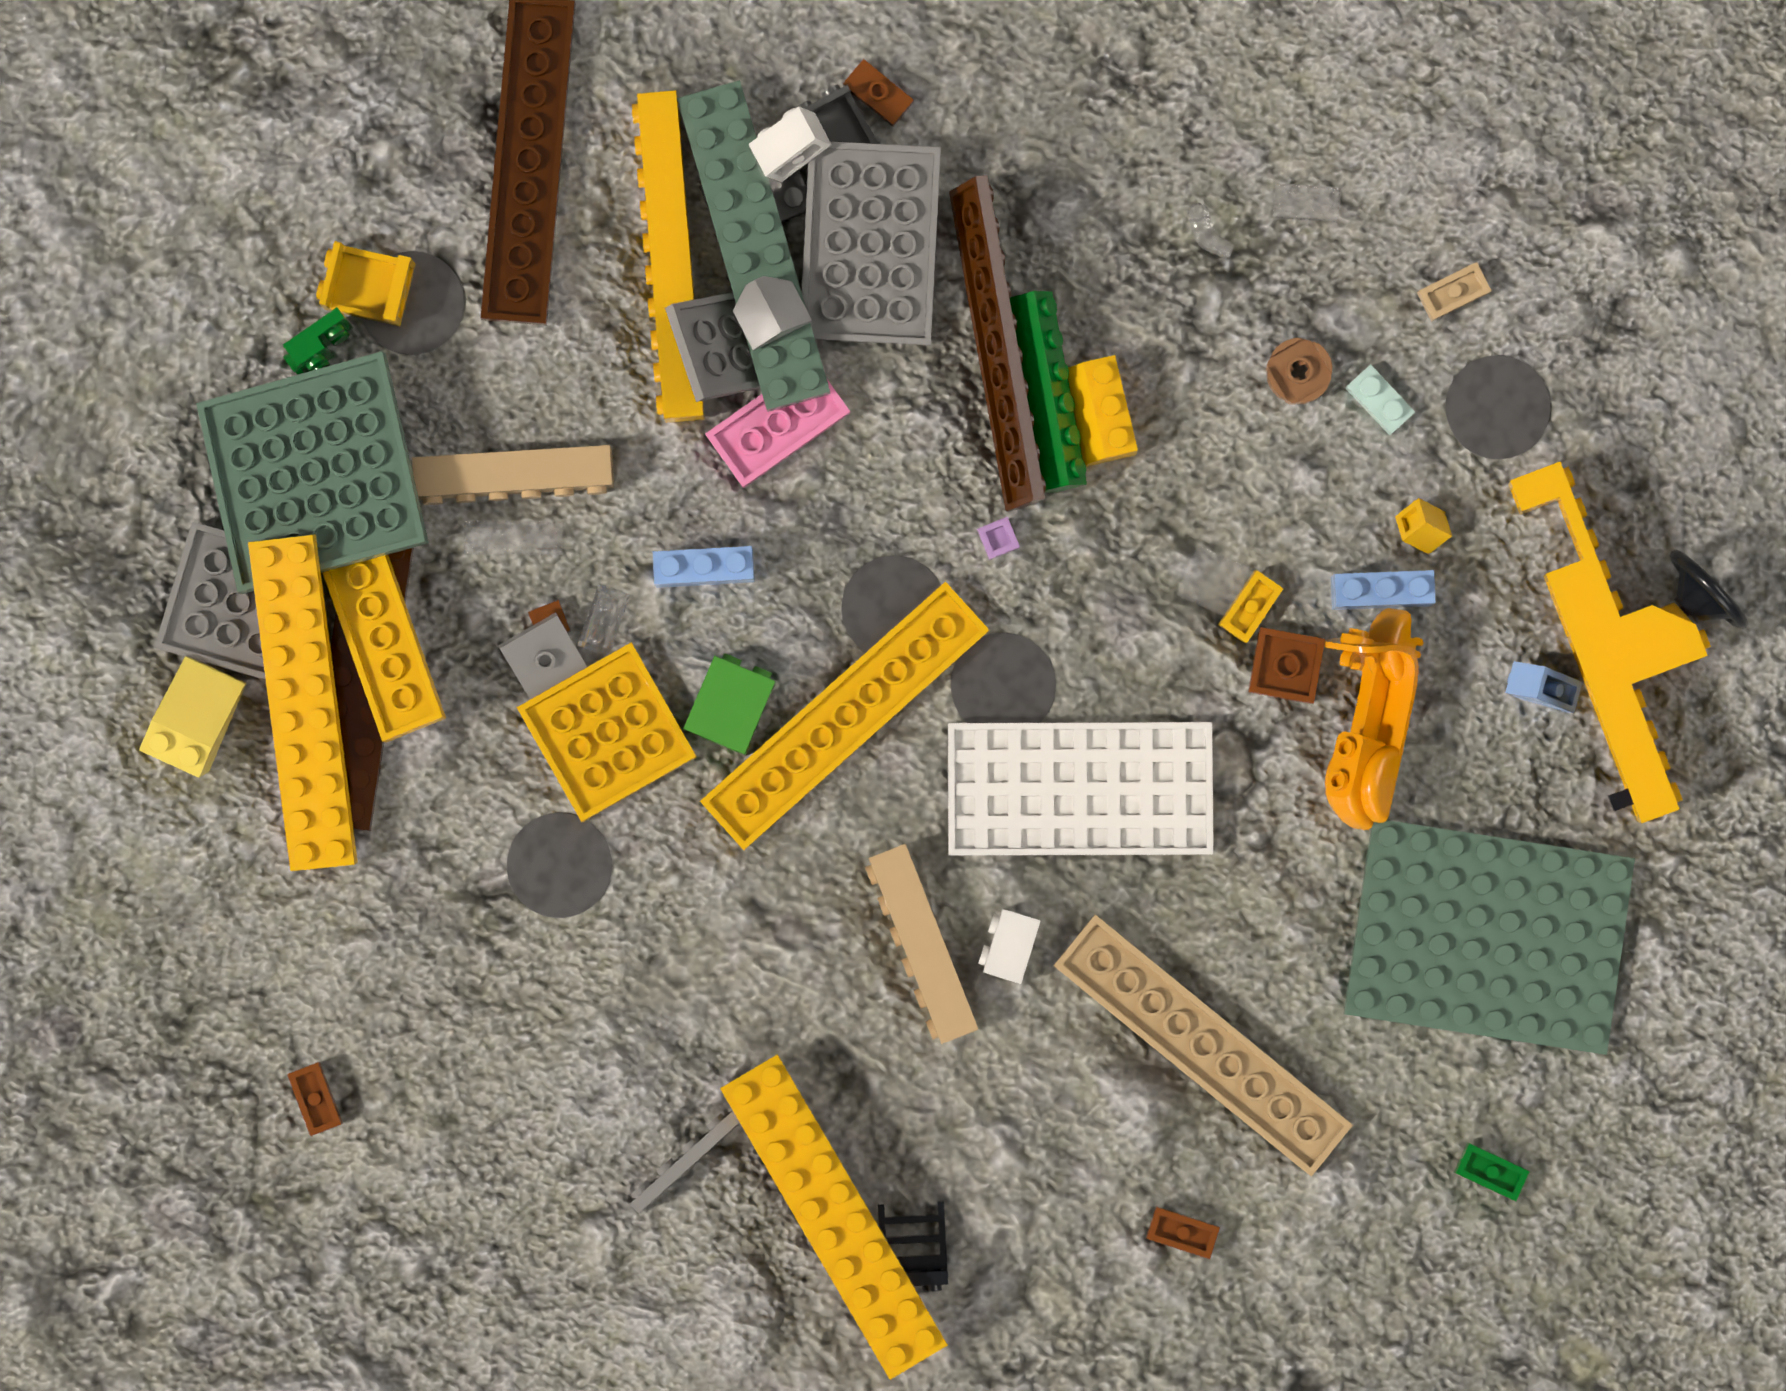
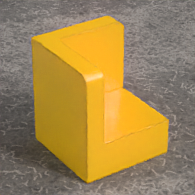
(1423, 526)

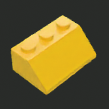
(1101, 411)

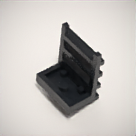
(922, 1270)

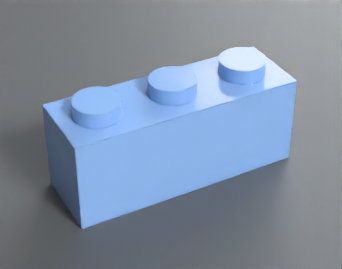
(703, 566)
(1382, 590)

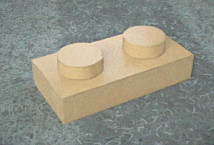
(1454, 291)

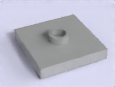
(542, 655)

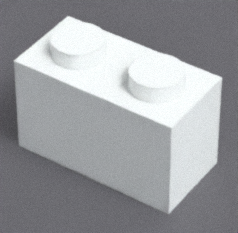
(789, 143)
(1010, 945)

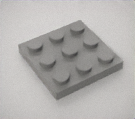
(712, 347)

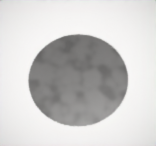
(431, 309)
(1497, 407)
(882, 596)
(1003, 681)
(559, 865)

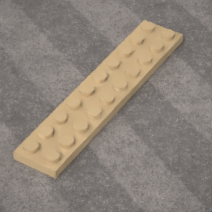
(1203, 1045)

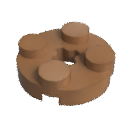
(1303, 353)

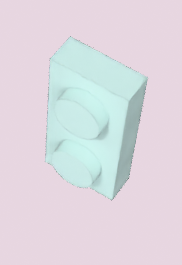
(1380, 399)

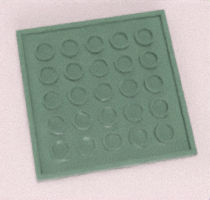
(311, 460)

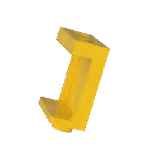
(366, 284)

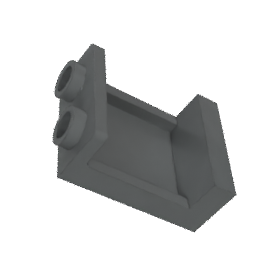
(841, 116)

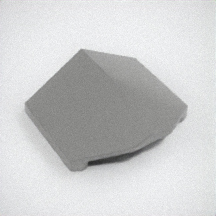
(769, 310)

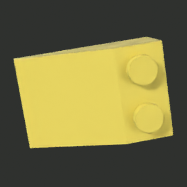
(193, 717)

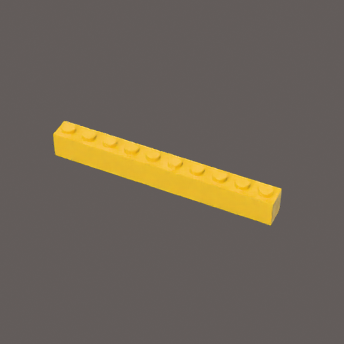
(667, 243)

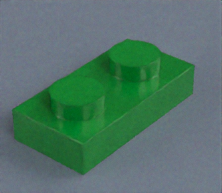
(1491, 1172)

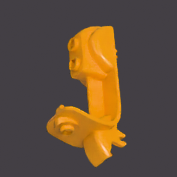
(1368, 758)

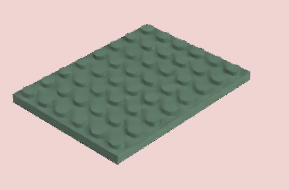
(1489, 936)

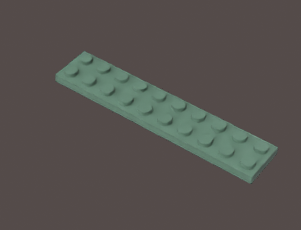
(750, 234)

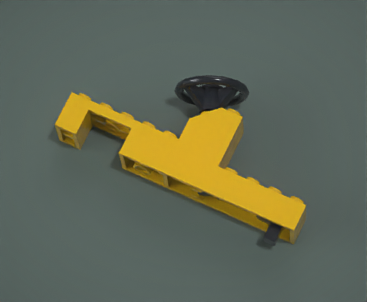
(1628, 648)

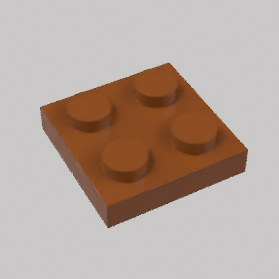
(1286, 665)

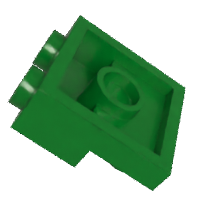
(309, 348)

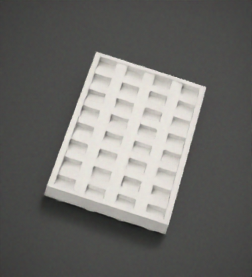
(1080, 788)

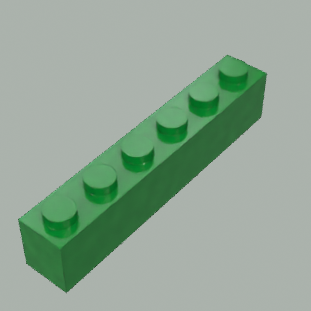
(1049, 391)

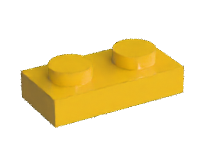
(1250, 606)

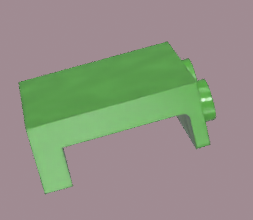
(730, 703)

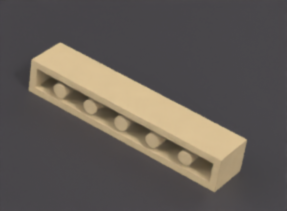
(513, 473)
(922, 943)

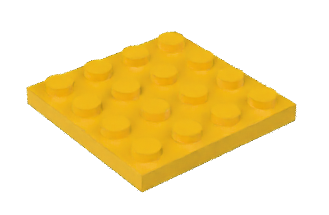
(606, 732)

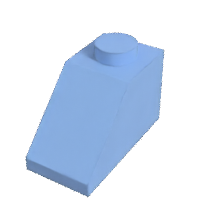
(1543, 686)

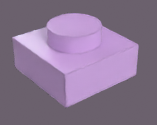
(998, 538)

